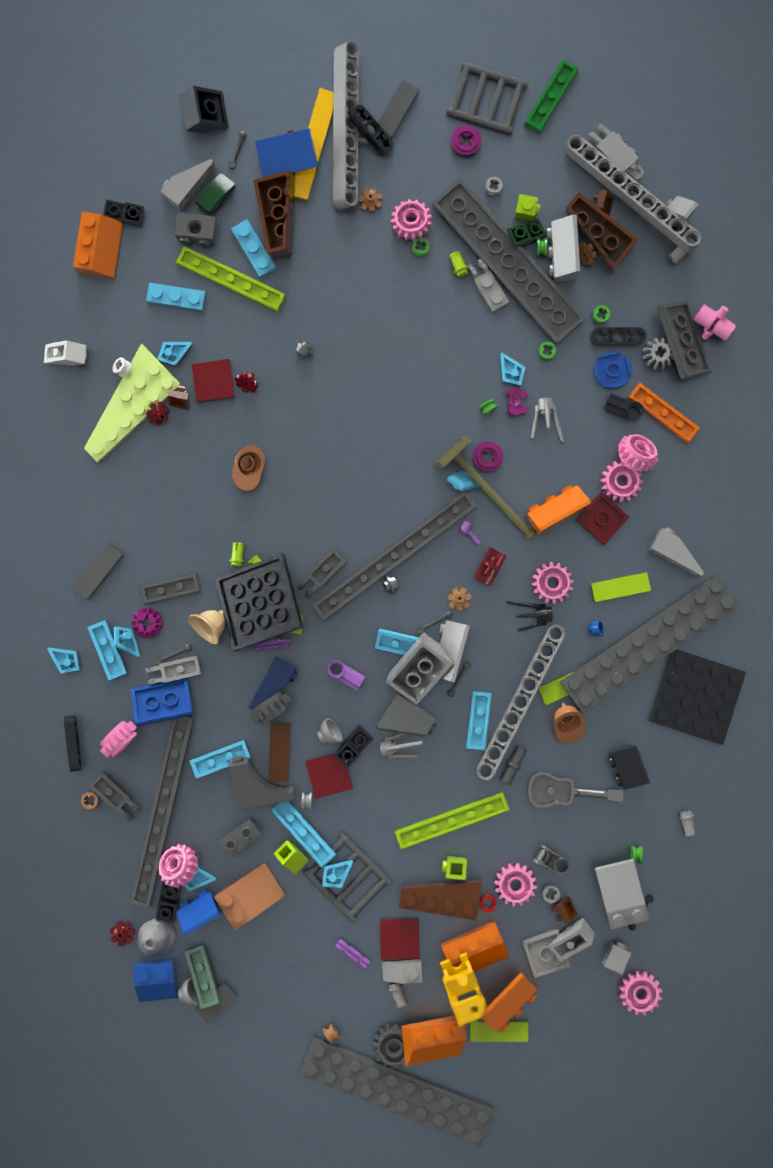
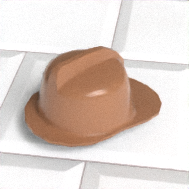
(248, 467)
(569, 724)

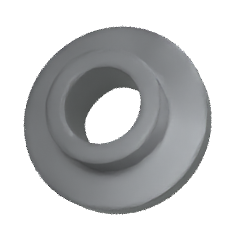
(304, 348)
(390, 584)

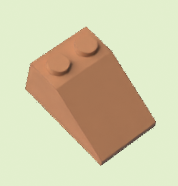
(249, 896)

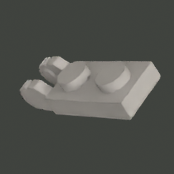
(488, 287)
(176, 670)

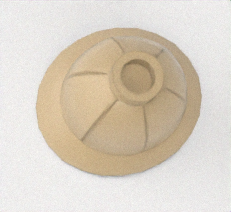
(208, 625)

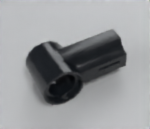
(621, 407)

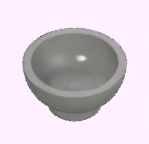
(330, 732)
(187, 993)

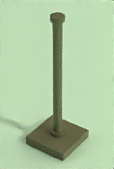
(455, 455)

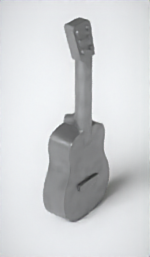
(548, 790)

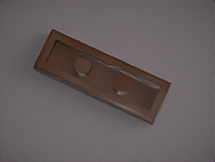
(279, 752)

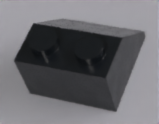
(203, 109)
(628, 767)

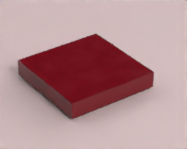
(213, 380)
(602, 518)
(328, 776)
(399, 939)

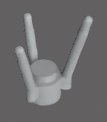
(546, 408)
(388, 747)

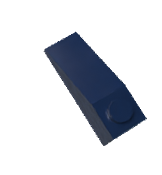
(275, 679)

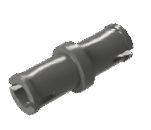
(513, 765)

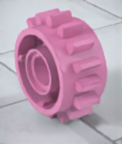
(414, 229)
(637, 452)
(614, 489)
(561, 577)
(118, 739)
(178, 866)
(515, 895)
(648, 1000)

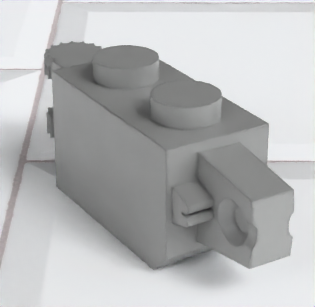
(618, 152)

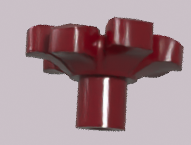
(247, 382)
(157, 413)
(125, 931)

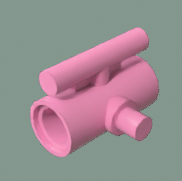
(714, 322)

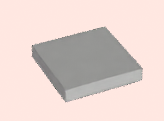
(540, 956)

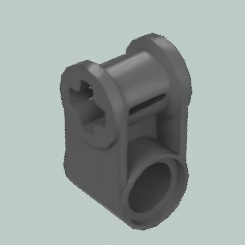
(551, 860)

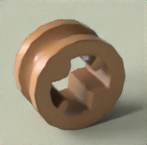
(90, 806)
(331, 1034)

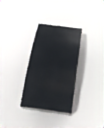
(125, 213)
(353, 746)
(168, 903)

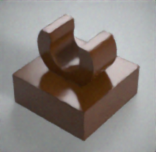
(604, 201)
(179, 398)
(566, 910)

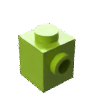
(526, 208)
(291, 857)
(455, 867)

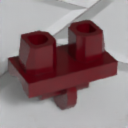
(490, 566)

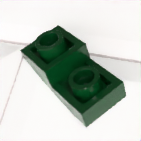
(213, 194)
(526, 232)

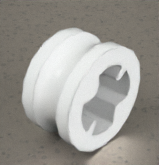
(121, 367)

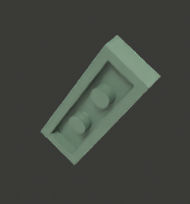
(202, 977)

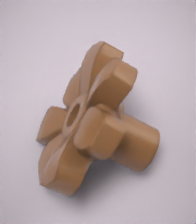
(370, 200)
(586, 253)
(459, 603)

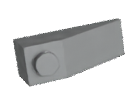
(185, 184)
(672, 548)

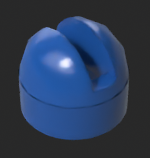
(596, 628)

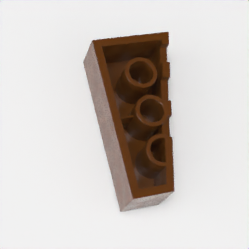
(276, 211)
(605, 234)
(443, 898)

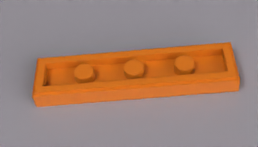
(664, 413)

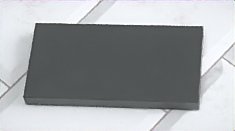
(684, 339)

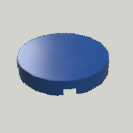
(612, 370)

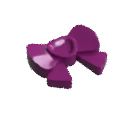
(514, 401)

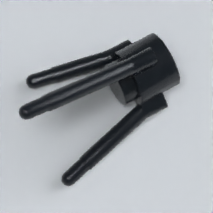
(542, 613)

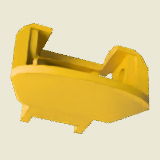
(461, 981)

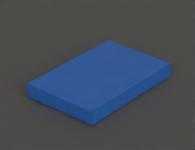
(287, 152)
(161, 702)

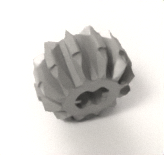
(653, 358)

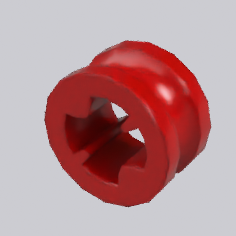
(491, 898)

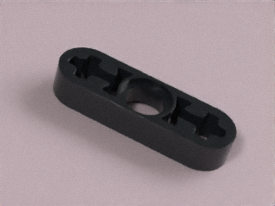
(363, 128)
(632, 340)
(72, 743)

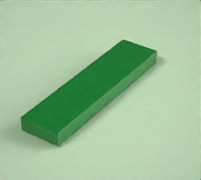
(551, 96)

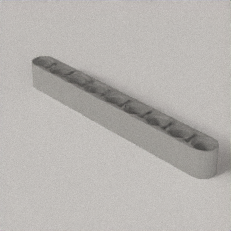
(344, 131)
(635, 202)
(537, 678)

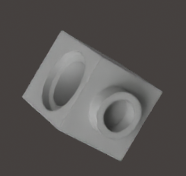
(616, 957)

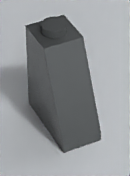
(406, 718)

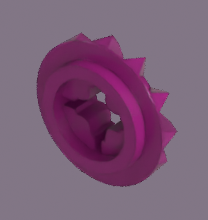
(466, 132)
(488, 447)
(151, 630)

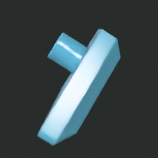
(173, 352)
(511, 370)
(462, 481)
(125, 640)
(65, 660)
(335, 874)
(201, 878)

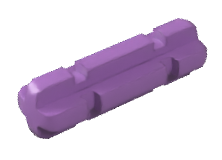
(273, 644)
(352, 954)

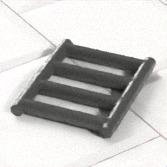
(471, 115)
(370, 867)

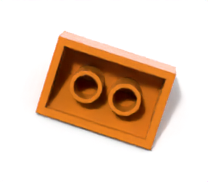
(97, 245)
(557, 508)
(482, 946)
(509, 1003)
(433, 1040)

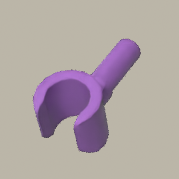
(465, 528)

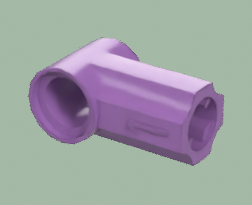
(347, 675)

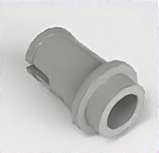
(677, 255)
(688, 823)
(398, 994)

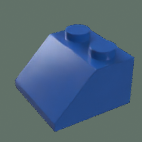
(198, 912)
(155, 980)

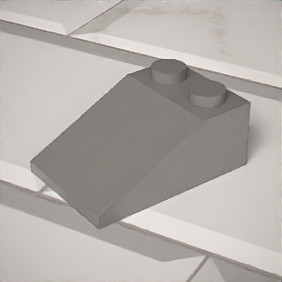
(622, 894)

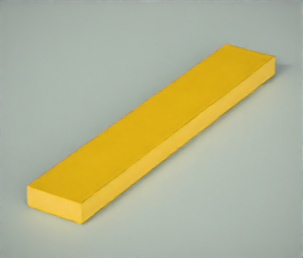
(319, 127)

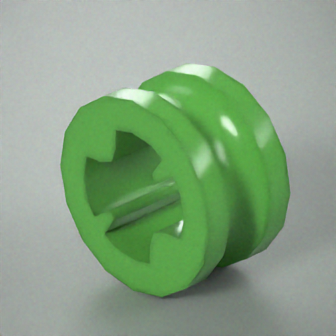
(541, 247)
(420, 253)
(606, 317)
(541, 349)
(488, 406)
(637, 854)

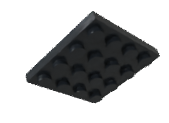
(259, 602)
(697, 696)

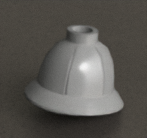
(156, 937)

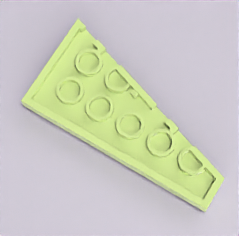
(144, 384)

